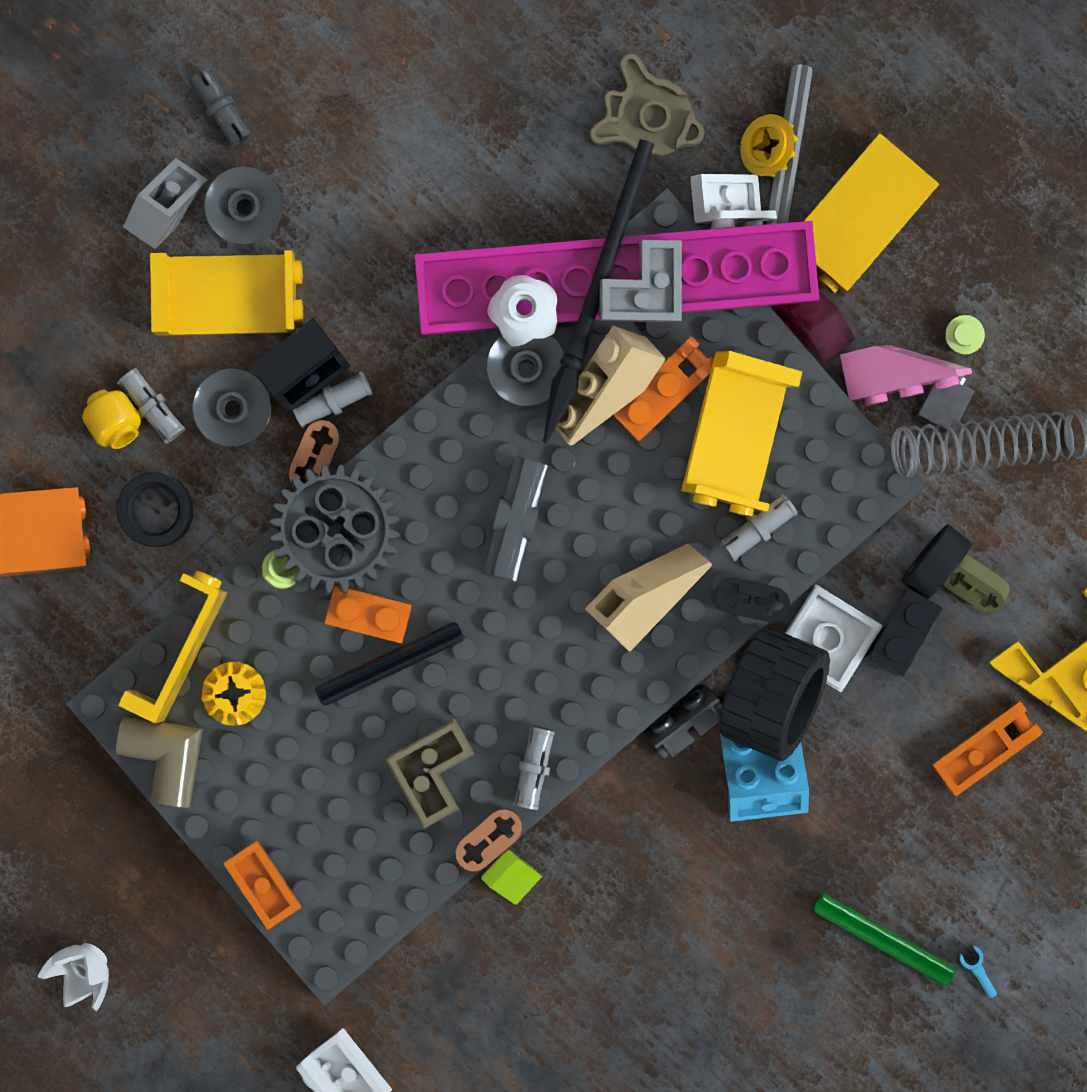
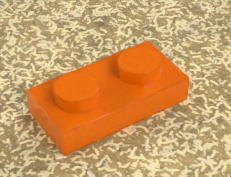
(368, 614)
(262, 885)

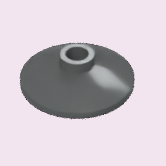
(229, 191)
(520, 388)
(214, 396)

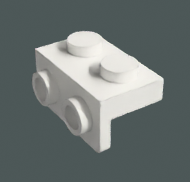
(728, 201)
(340, 1067)

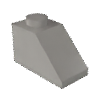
(164, 203)

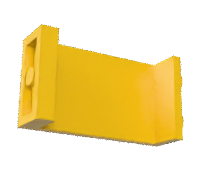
(866, 212)
(225, 294)
(737, 431)
(157, 710)

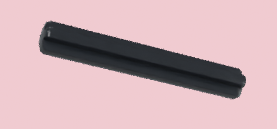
(389, 663)

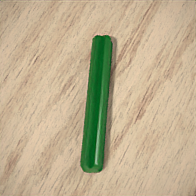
(884, 939)

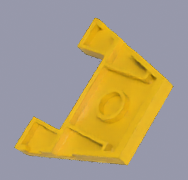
(1059, 687)

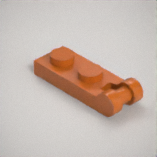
(665, 390)
(985, 749)

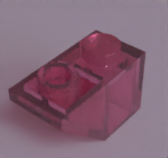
(819, 326)

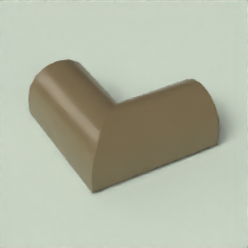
(172, 748)
(419, 770)

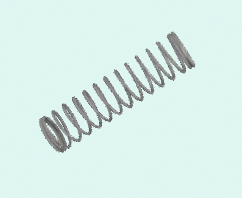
(914, 444)

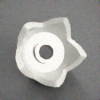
(519, 328)
(83, 972)

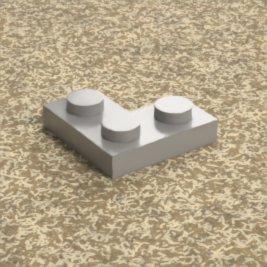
(655, 294)

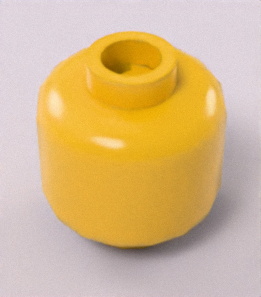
(111, 419)

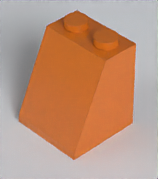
(42, 531)

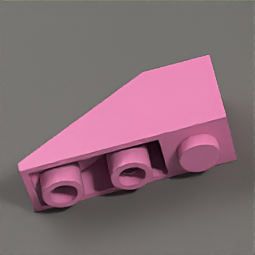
(890, 369)

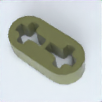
(978, 586)

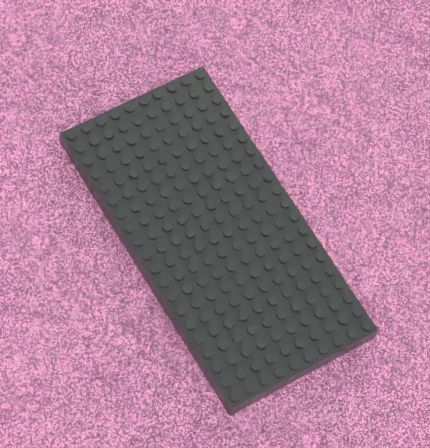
(531, 655)

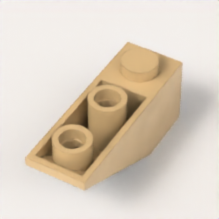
(610, 381)
(645, 595)

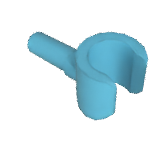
(979, 972)

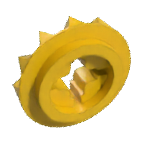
(758, 136)
(248, 705)

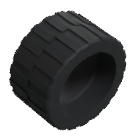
(774, 693)

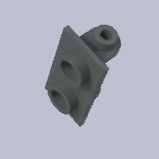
(670, 731)

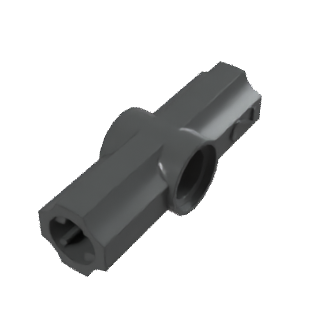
(515, 519)

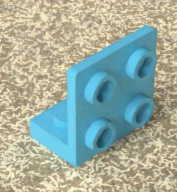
(762, 784)

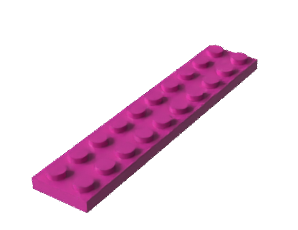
(718, 273)

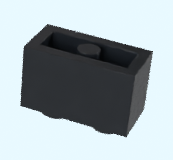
(300, 365)
(903, 632)

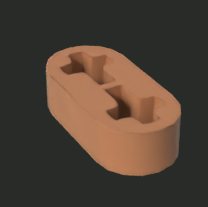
(307, 446)
(482, 832)

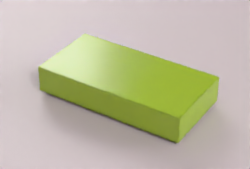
(511, 877)

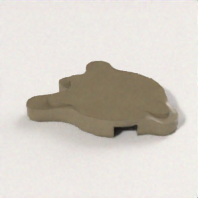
(647, 111)

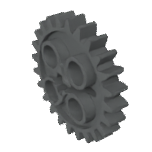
(313, 558)

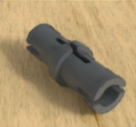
(220, 107)

